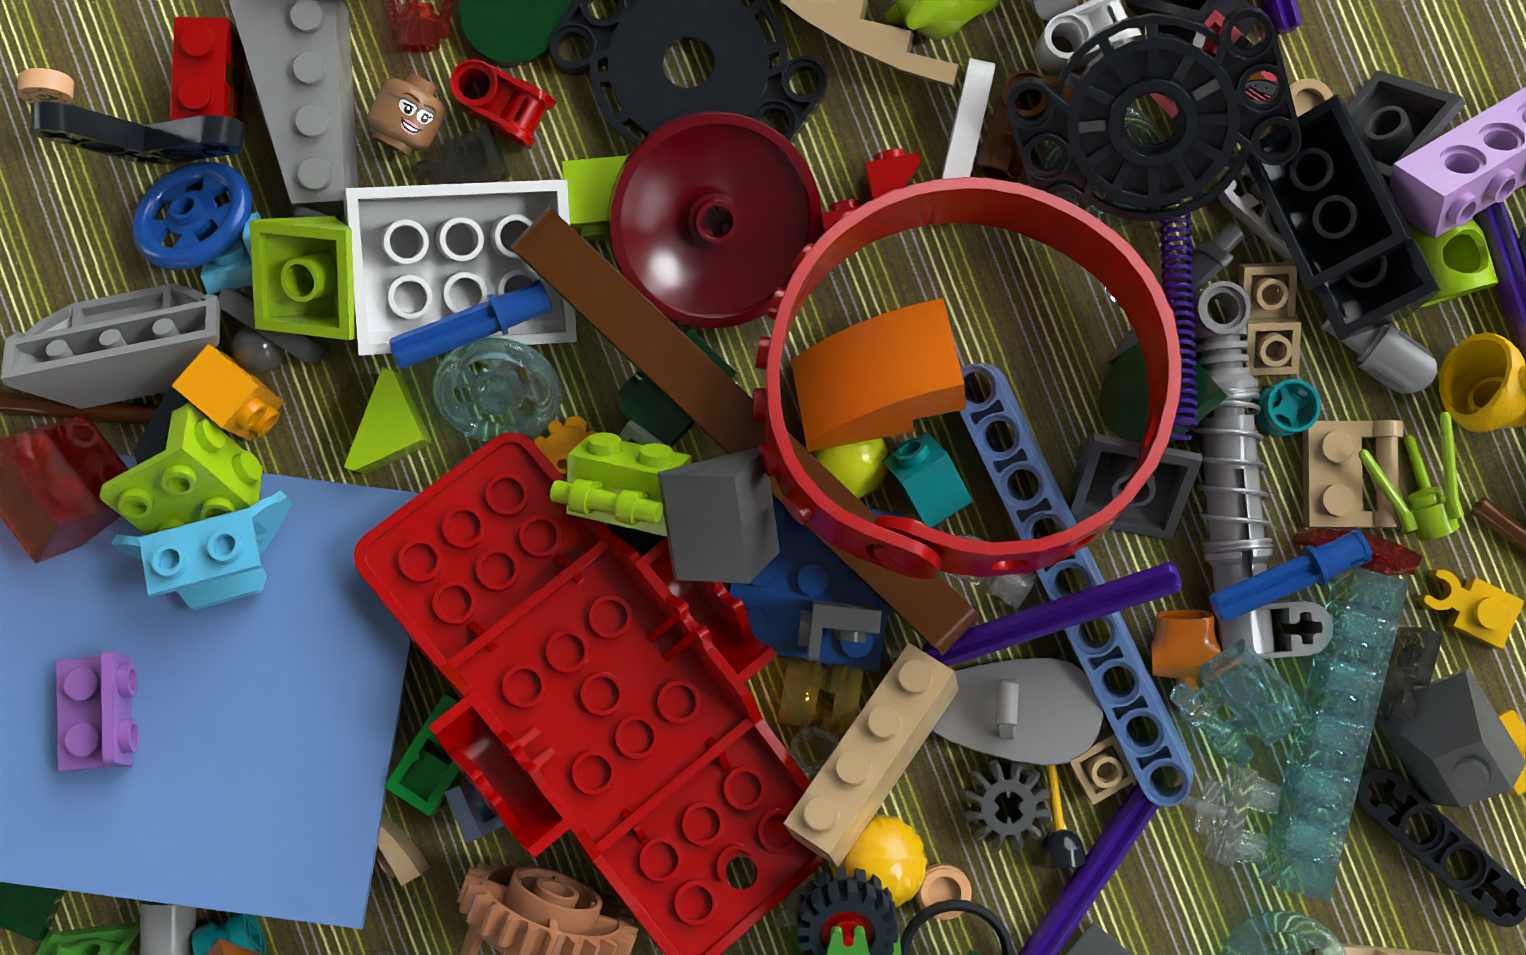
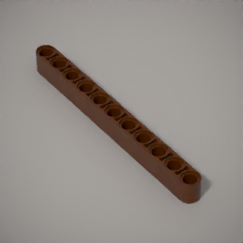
(717, 405)

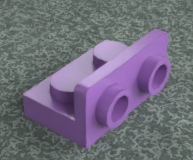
(96, 712)

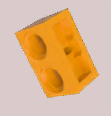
(229, 394)

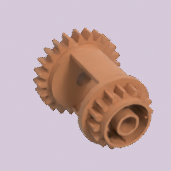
(540, 913)

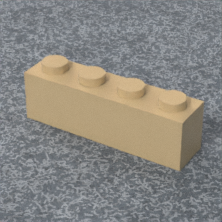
(872, 755)

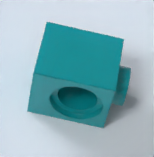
(927, 480)

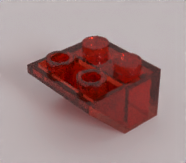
(54, 486)

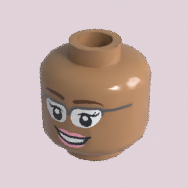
(406, 114)

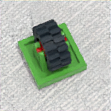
(846, 917)

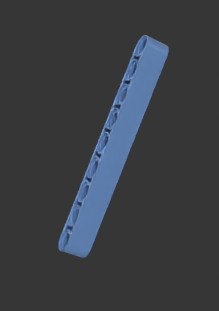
(1095, 656)

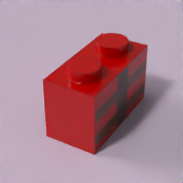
(207, 69)

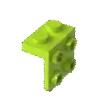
(190, 481)

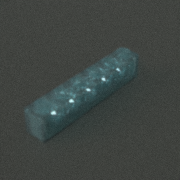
(1333, 745)

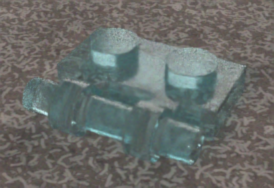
(1252, 692)

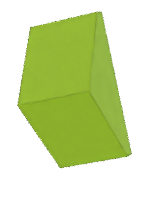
(388, 427)

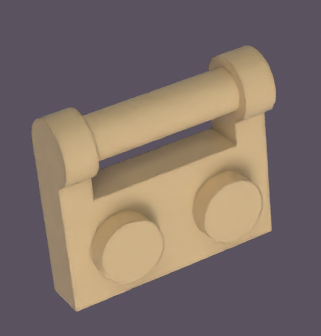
(1335, 473)

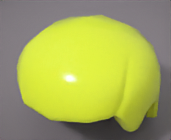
(856, 465)

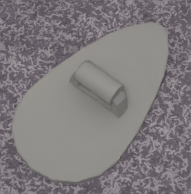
(1024, 711)

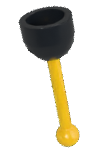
(1060, 846)

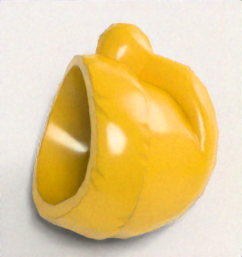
(1485, 371)

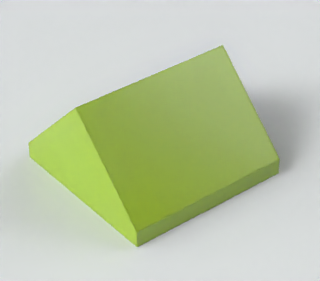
(303, 276)

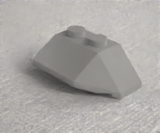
(113, 346)

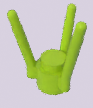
(1429, 510)

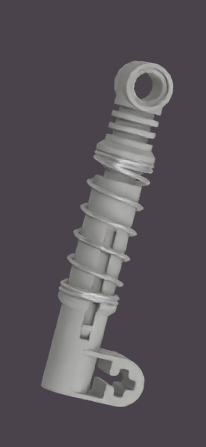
(1232, 485)

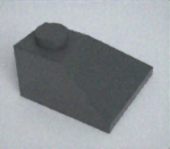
(1455, 743)

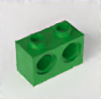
(426, 767)

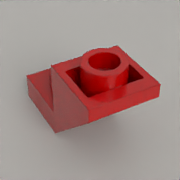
(887, 172)

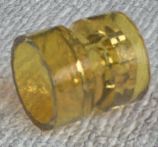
(801, 690)

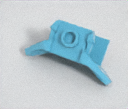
(211, 557)

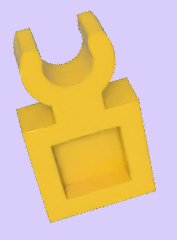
(1476, 608)

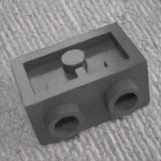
(846, 620)

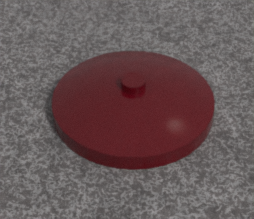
(712, 217)

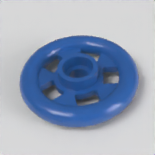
(192, 215)

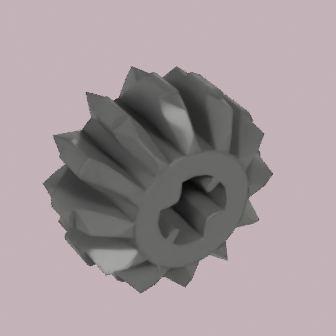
(986, 808)

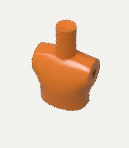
(1182, 645)

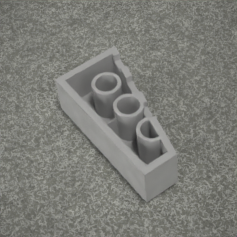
(306, 93)

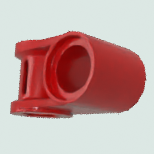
(510, 105)

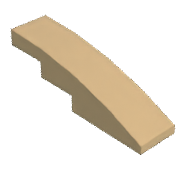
(883, 43)

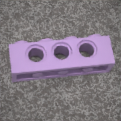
(1464, 169)

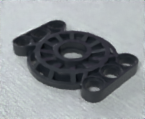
(643, 32)
(1209, 105)

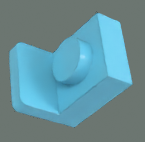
(233, 267)

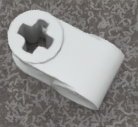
(1077, 27)

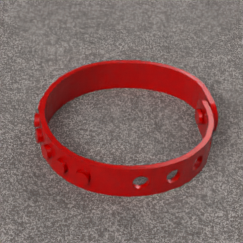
(904, 542)

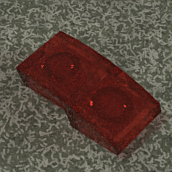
(1387, 555)

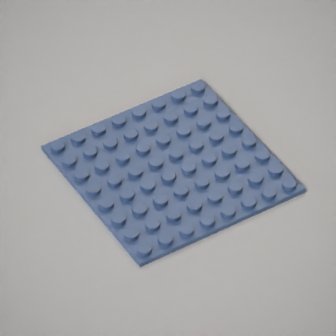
(252, 715)

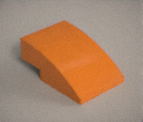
(879, 377)

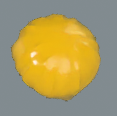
(892, 854)

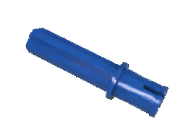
(471, 324)
(1312, 567)

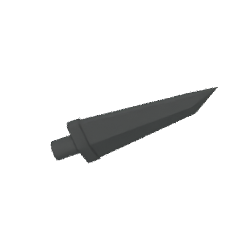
(1207, 261)

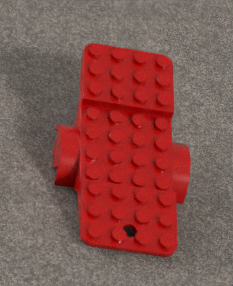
(595, 695)

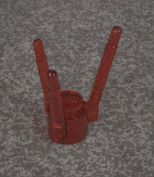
(418, 27)

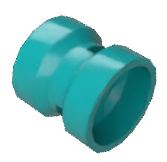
(1297, 403)
(239, 929)

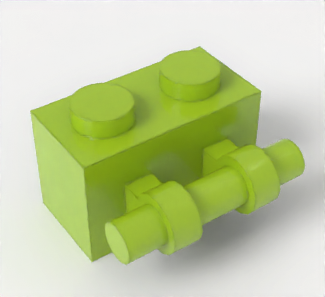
(617, 482)

